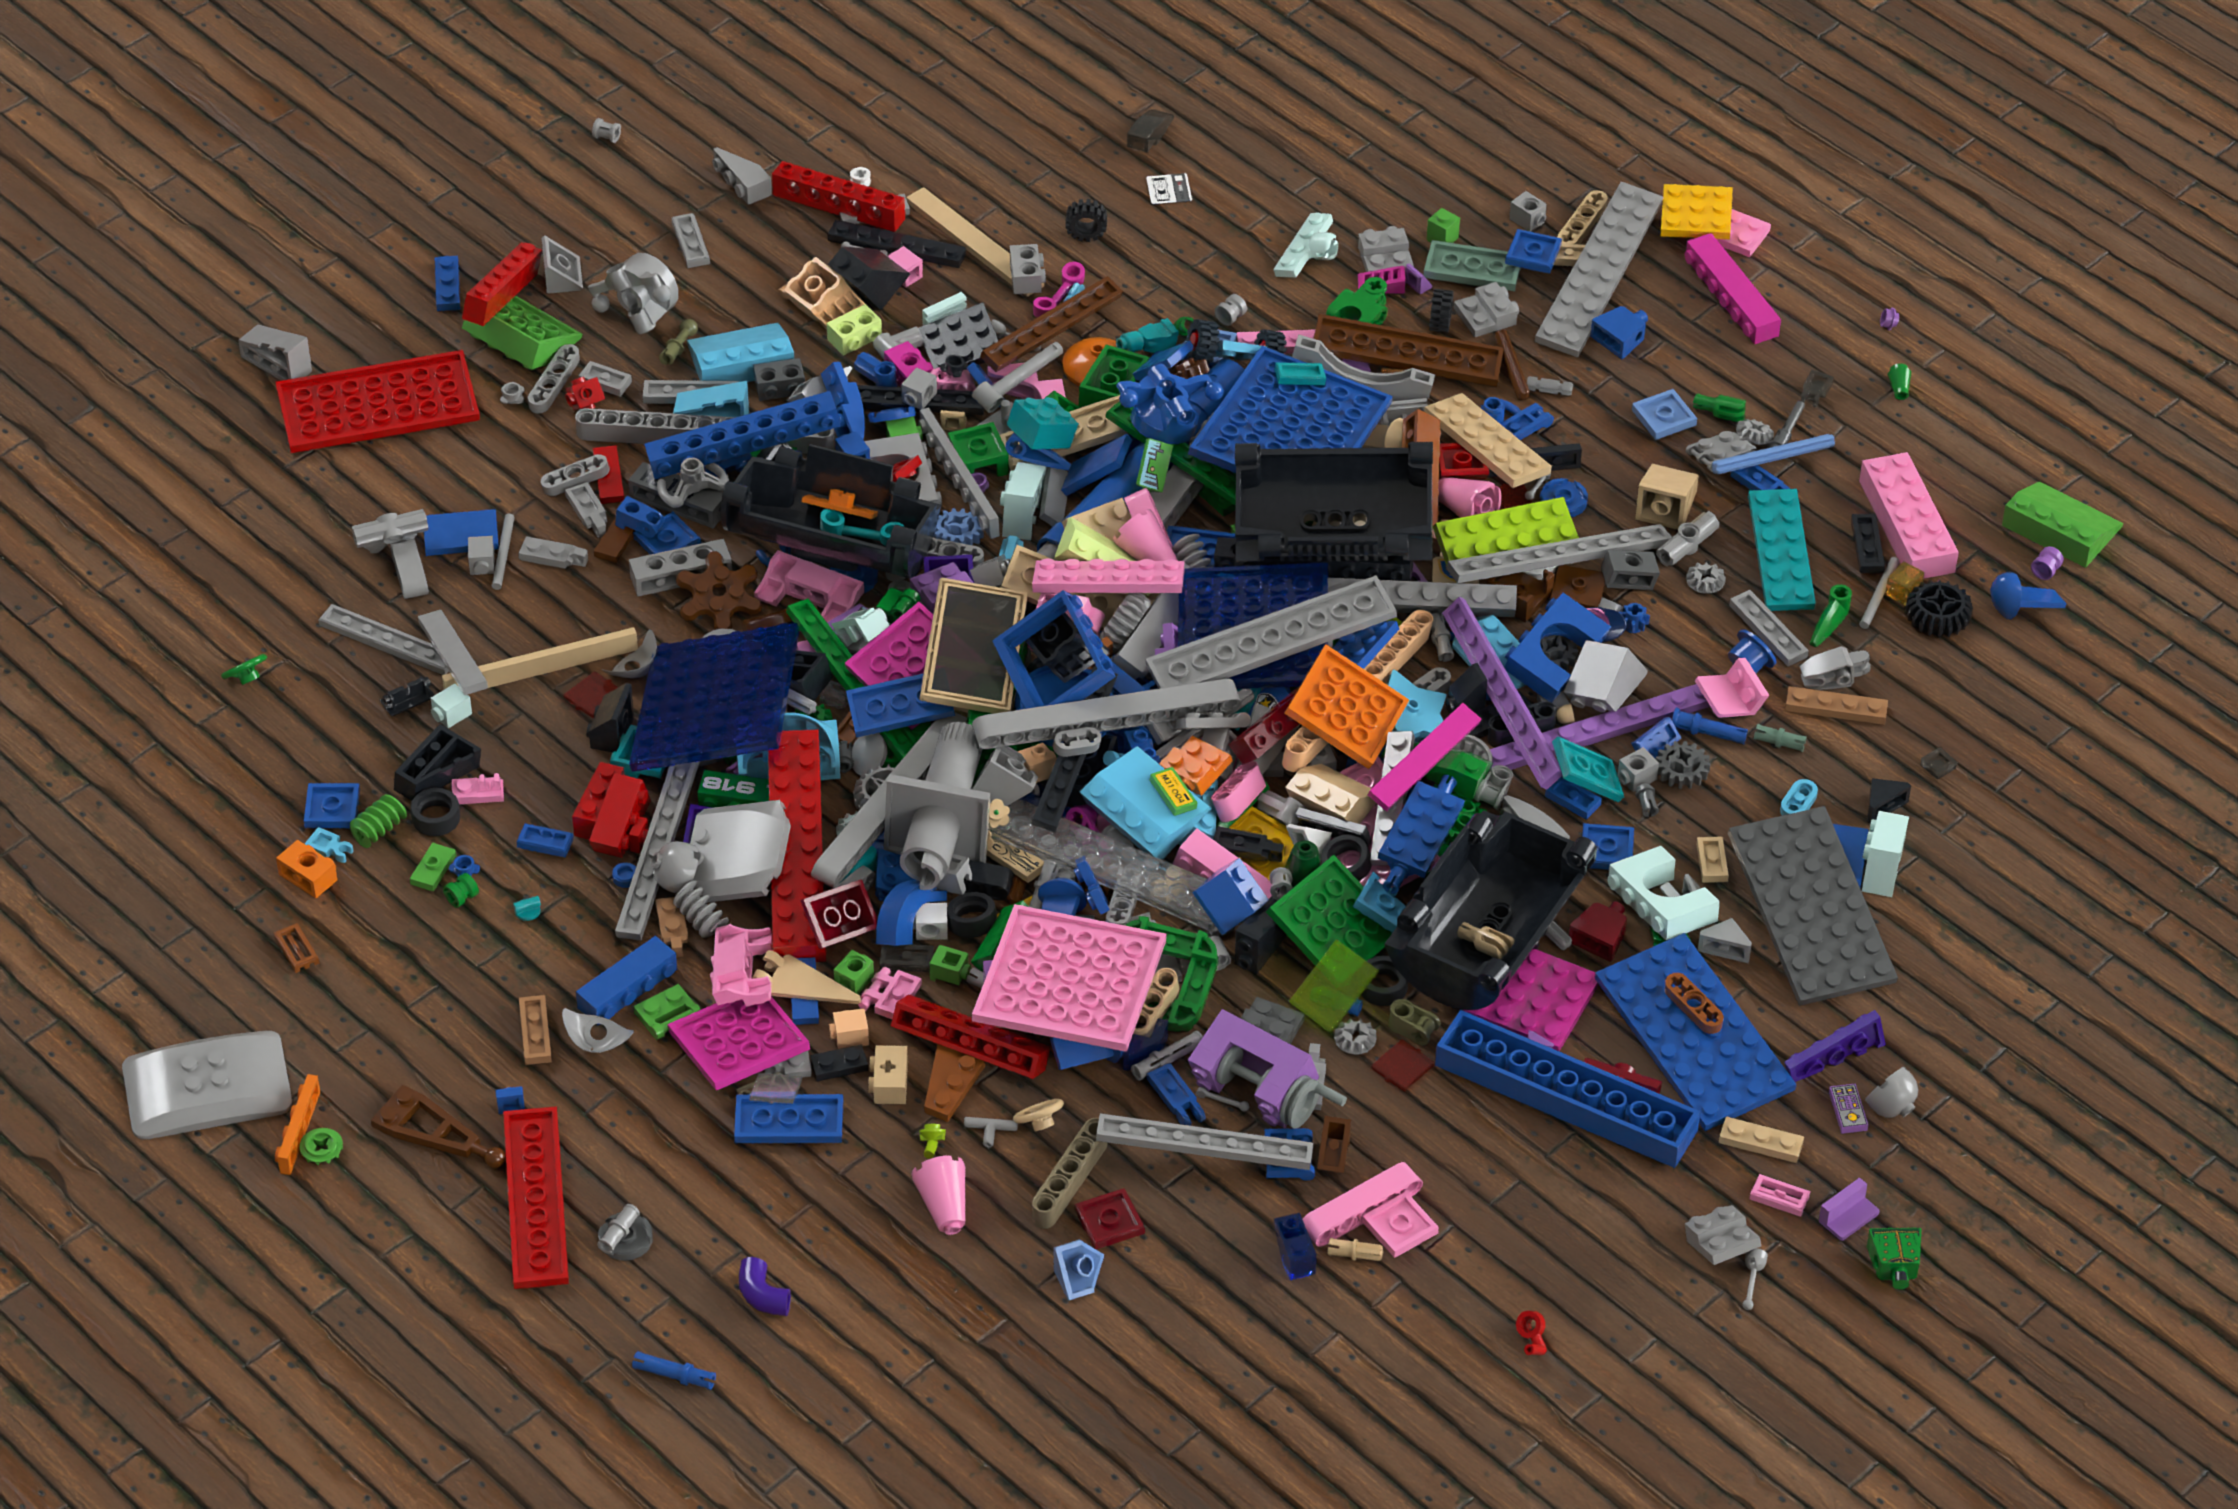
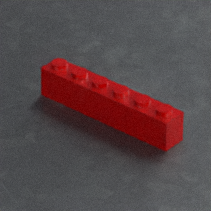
(502, 284)

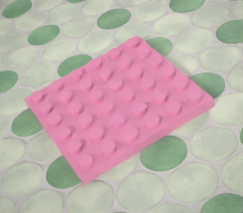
(1069, 977)

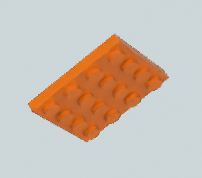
(1347, 706)

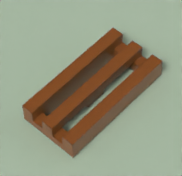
(303, 962)

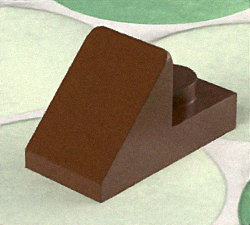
(1334, 1144)

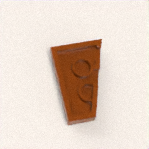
(950, 1081)

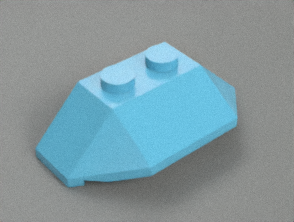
(1499, 638)

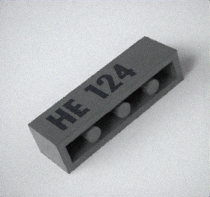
(698, 506)

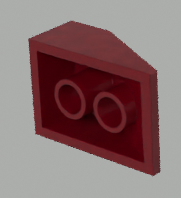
(840, 914)

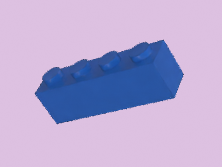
(627, 979)

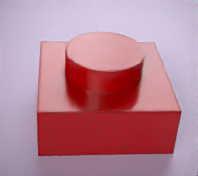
(638, 834)

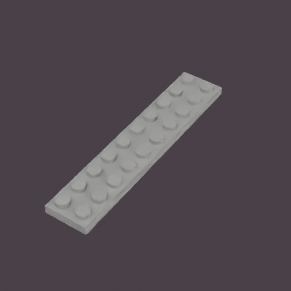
(1599, 269)
(1274, 635)

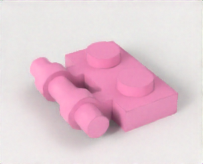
(896, 989)

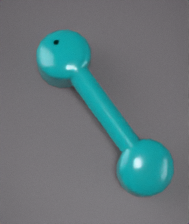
(833, 522)

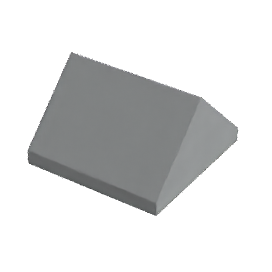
(561, 268)

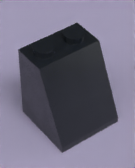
(869, 273)

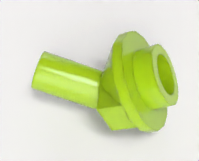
(932, 1134)

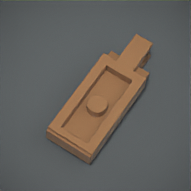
(671, 925)

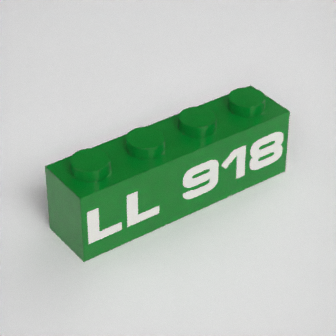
(728, 789)

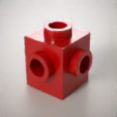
(584, 393)

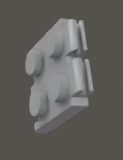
(1719, 447)

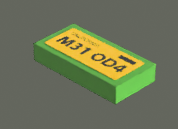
(1173, 791)

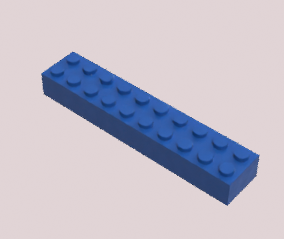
(1567, 1088)

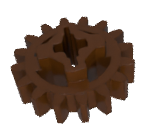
(1189, 368)

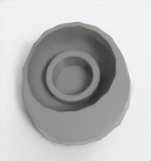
(868, 753)

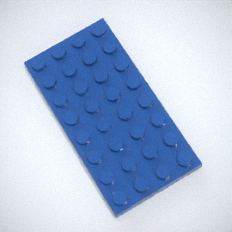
(1710, 1072)

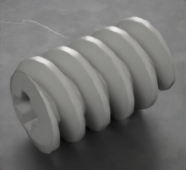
(1188, 551)
(698, 911)

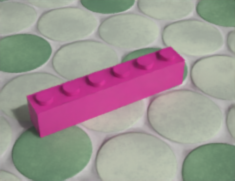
(1732, 288)

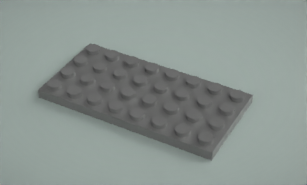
(1812, 905)

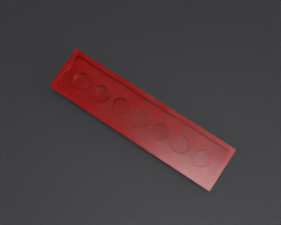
(535, 1198)

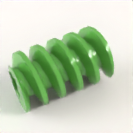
(377, 819)

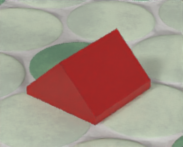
(1460, 463)

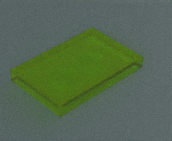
(1333, 986)

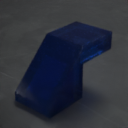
(1142, 1046)

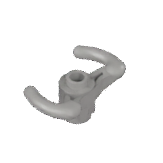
(692, 481)

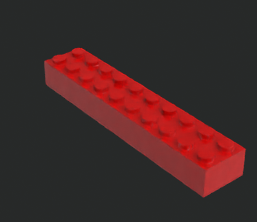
(797, 784)

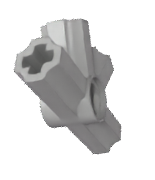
(389, 529)

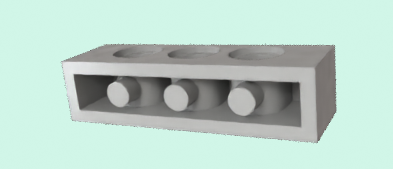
(659, 570)

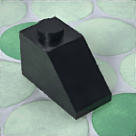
(1468, 689)

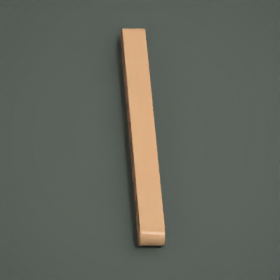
(1401, 647)

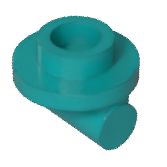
(528, 908)

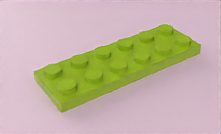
(1505, 529)

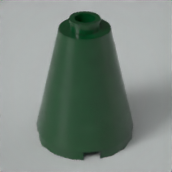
(1302, 861)

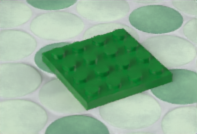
(1323, 911)

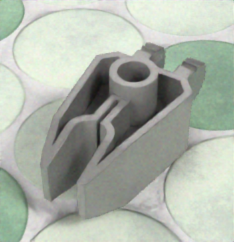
(1834, 669)

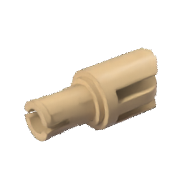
(1486, 940)

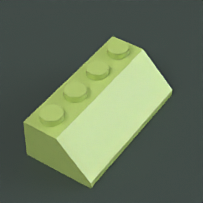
(1086, 544)

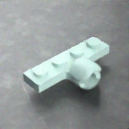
(1310, 242)

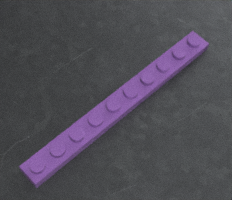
(1503, 693)
(1610, 723)

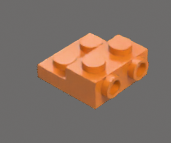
(1197, 764)

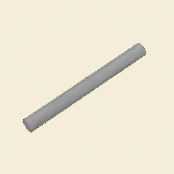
(503, 551)
(1878, 594)

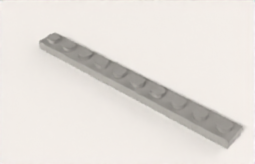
(1556, 553)
(661, 831)

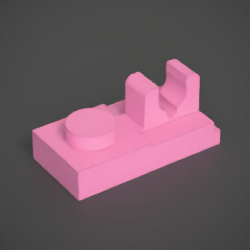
(478, 789)

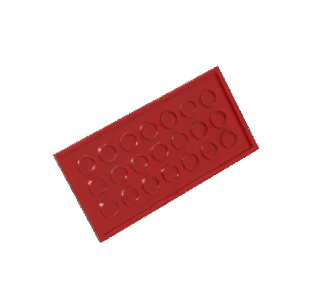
(377, 401)

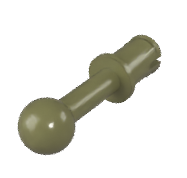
(675, 347)

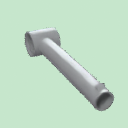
(991, 396)

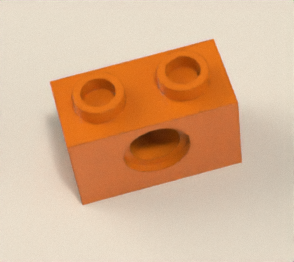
(307, 868)

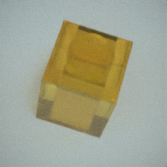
(1902, 581)

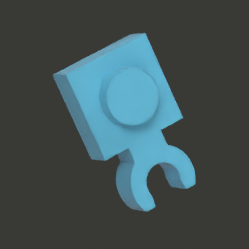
(329, 844)

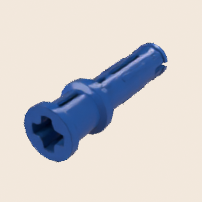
(1697, 724)

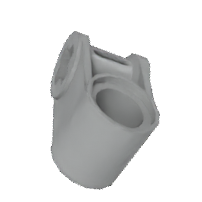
(1495, 786)

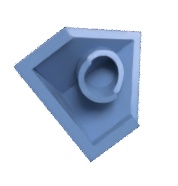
(1077, 1268)

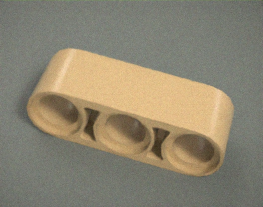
(1161, 994)

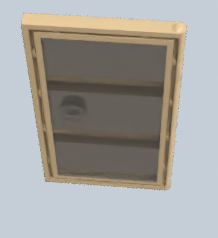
(961, 657)

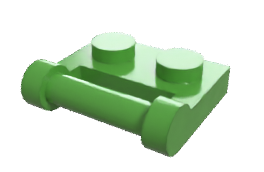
(663, 1007)

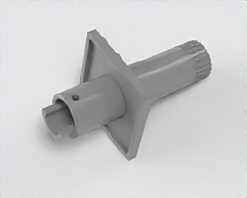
(939, 815)

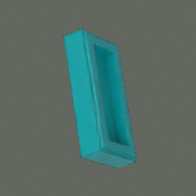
(1300, 373)

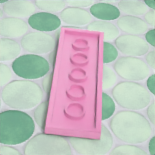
(1108, 576)

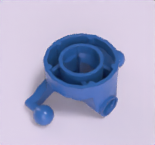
(1163, 405)

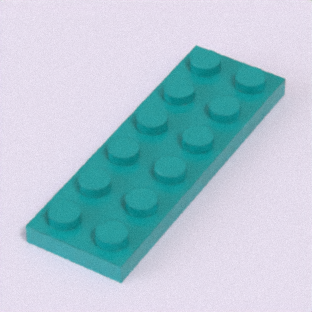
(1781, 550)

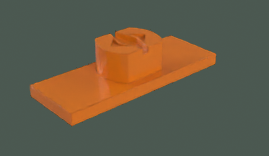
(840, 502)

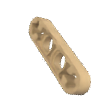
(1586, 223)

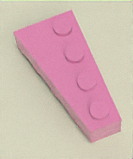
(1205, 857)

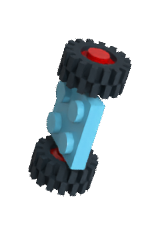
(1207, 344)

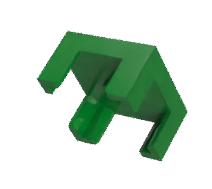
(981, 447)

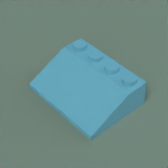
(733, 353)
(1134, 806)

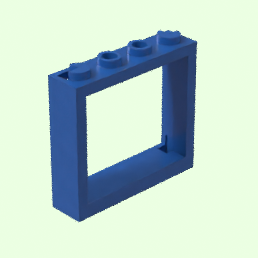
(1033, 623)

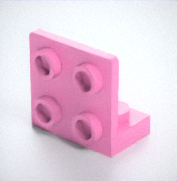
(1734, 693)

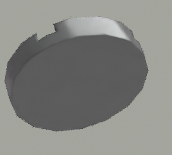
(635, 1243)

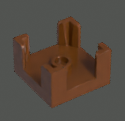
(1530, 591)

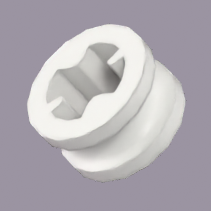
(861, 172)

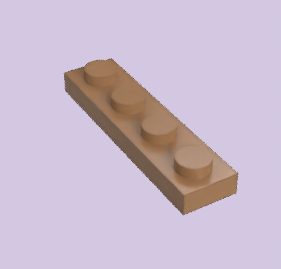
(1836, 705)

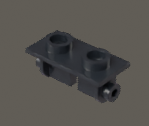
(407, 698)

